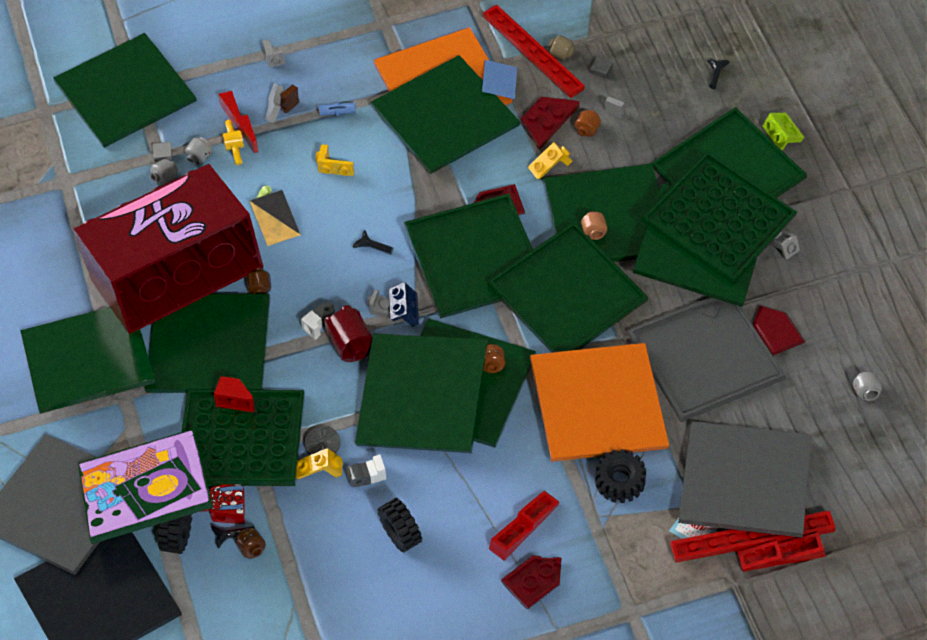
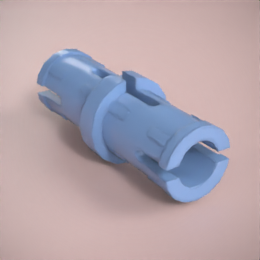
(337, 109)

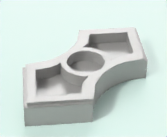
(274, 103)

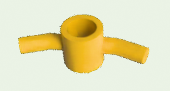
(233, 141)

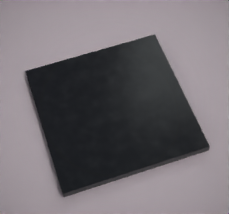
(107, 599)

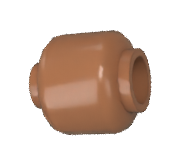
(594, 225)

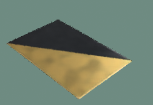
(275, 217)

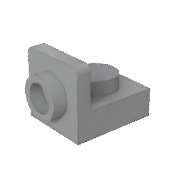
(273, 57)
(787, 243)
(379, 305)

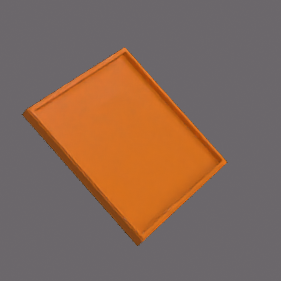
(414, 61)
(598, 402)

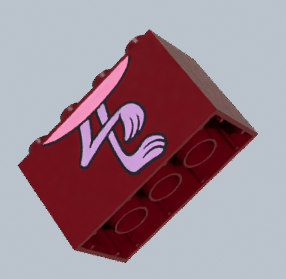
(169, 248)

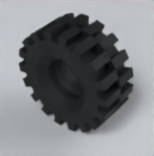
(625, 464)
(399, 525)
(174, 534)

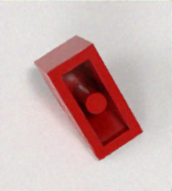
(233, 395)

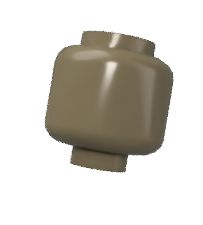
(561, 48)

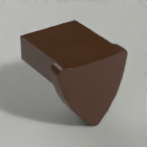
(289, 99)

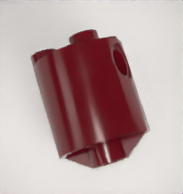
(349, 334)

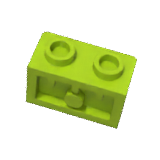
(782, 129)

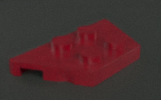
(547, 117)

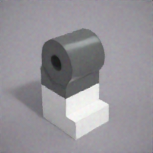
(314, 320)
(366, 472)

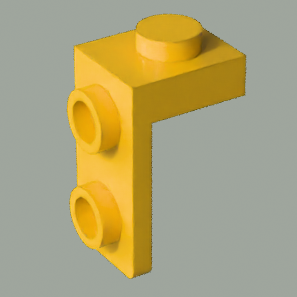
(548, 159)
(329, 166)
(320, 461)

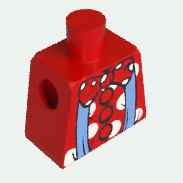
(228, 504)

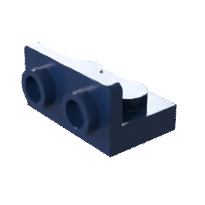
(404, 304)

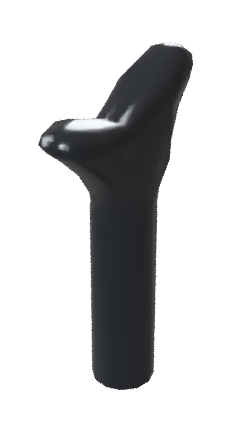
(717, 66)
(365, 241)
(223, 535)

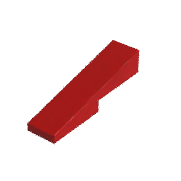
(242, 123)
(528, 519)
(782, 553)

